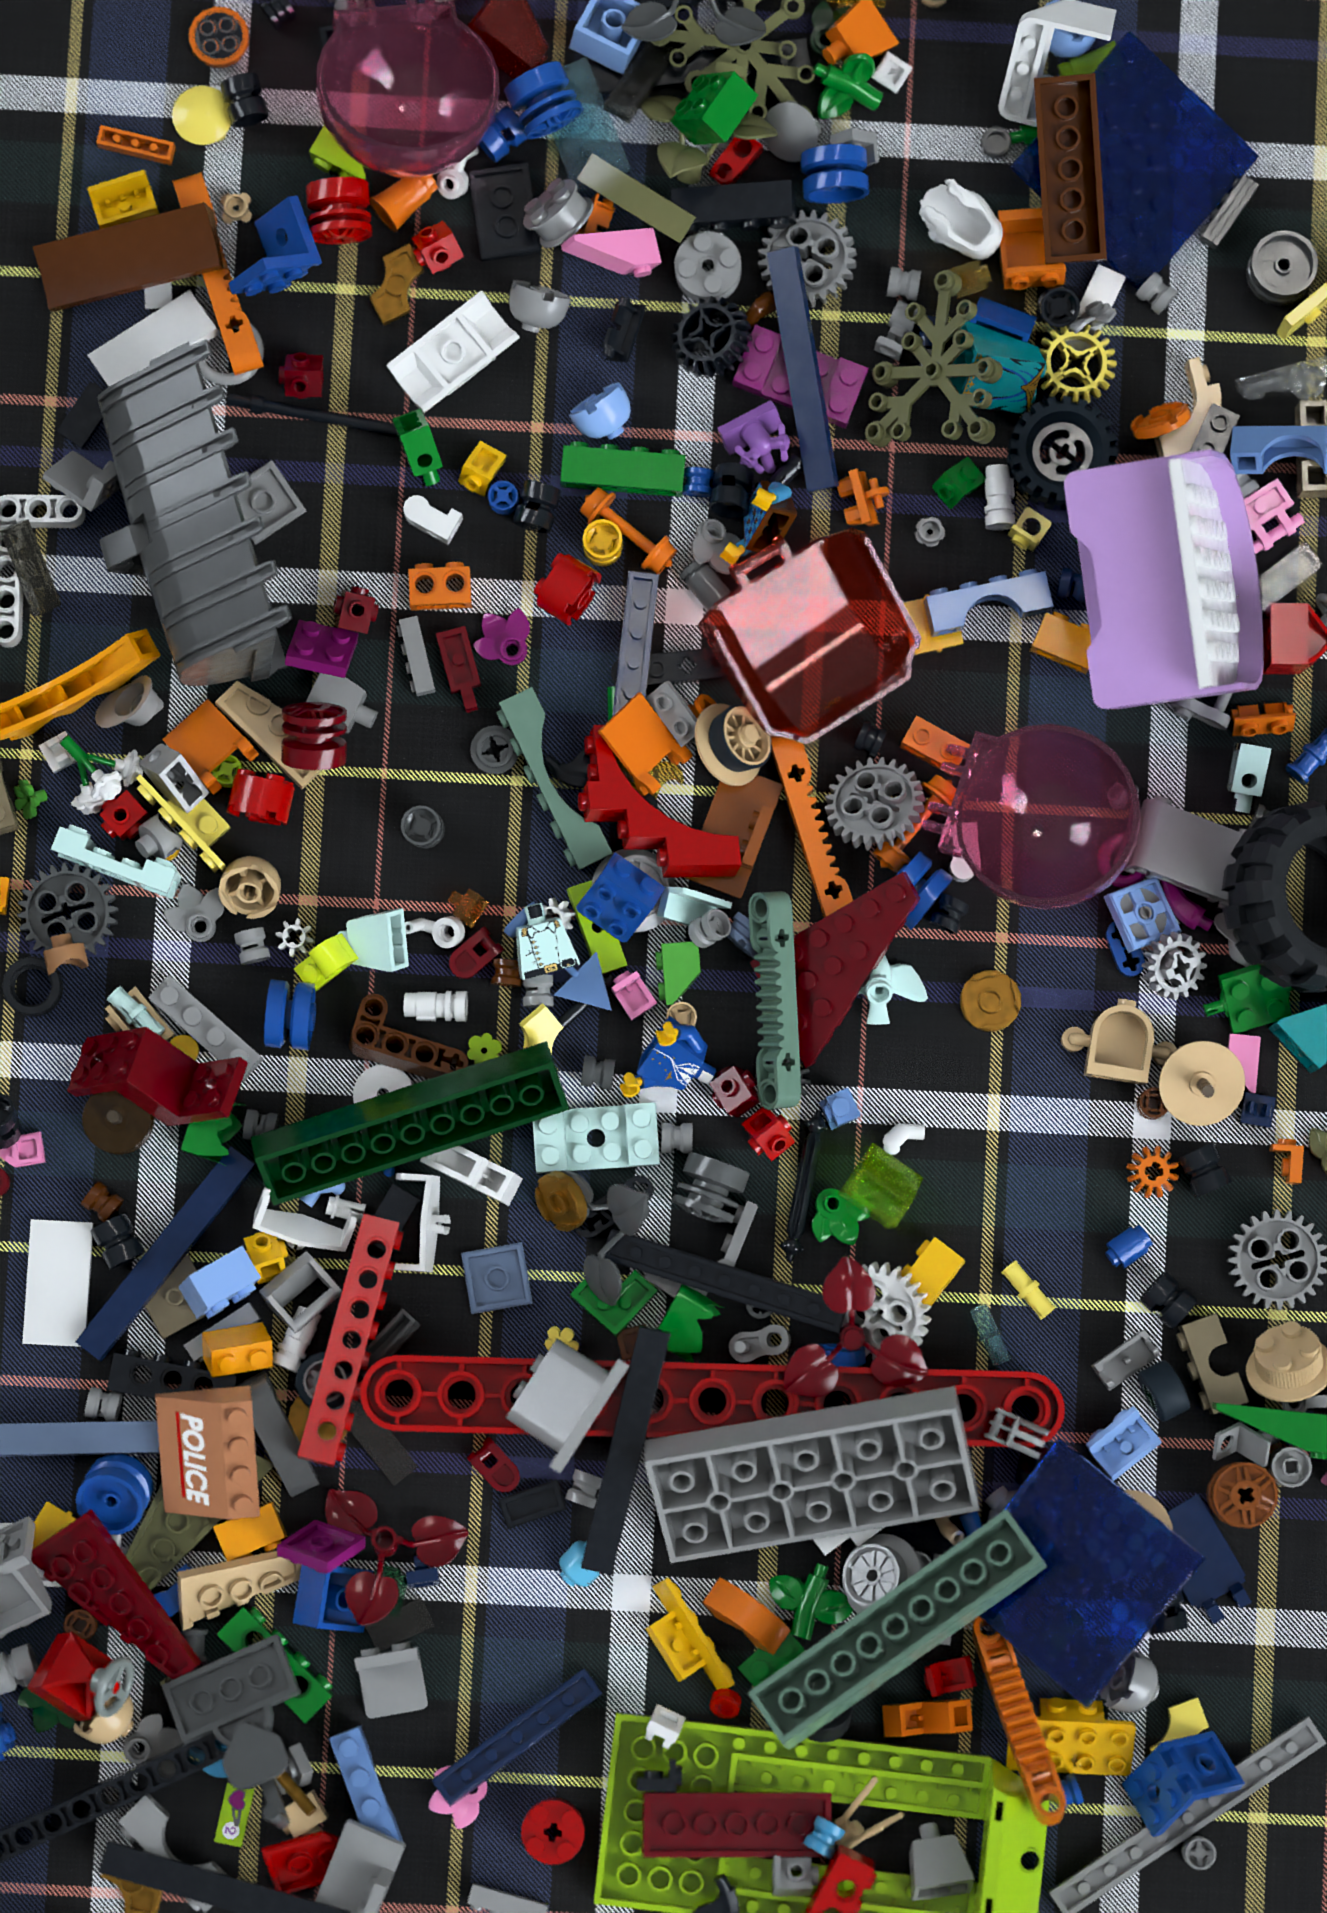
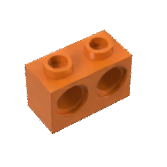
(440, 596)
(930, 743)

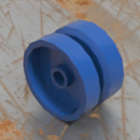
(834, 173)
(927, 890)
(294, 1014)
(116, 1491)

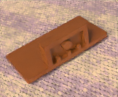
(742, 813)

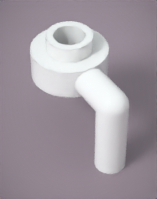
(458, 177)
(439, 930)

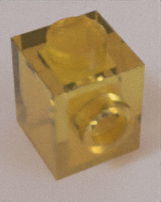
(973, 277)

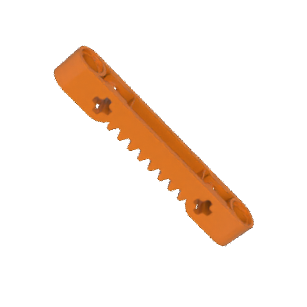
(242, 344)
(792, 755)
(1020, 1723)

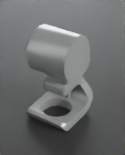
(899, 326)

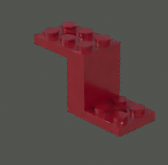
(157, 1076)

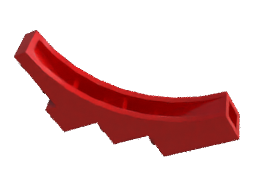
(641, 826)

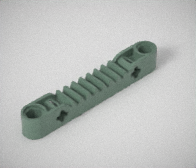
(778, 1082)

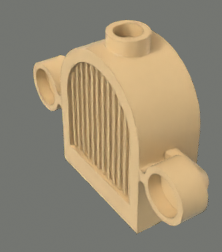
(1119, 1045)

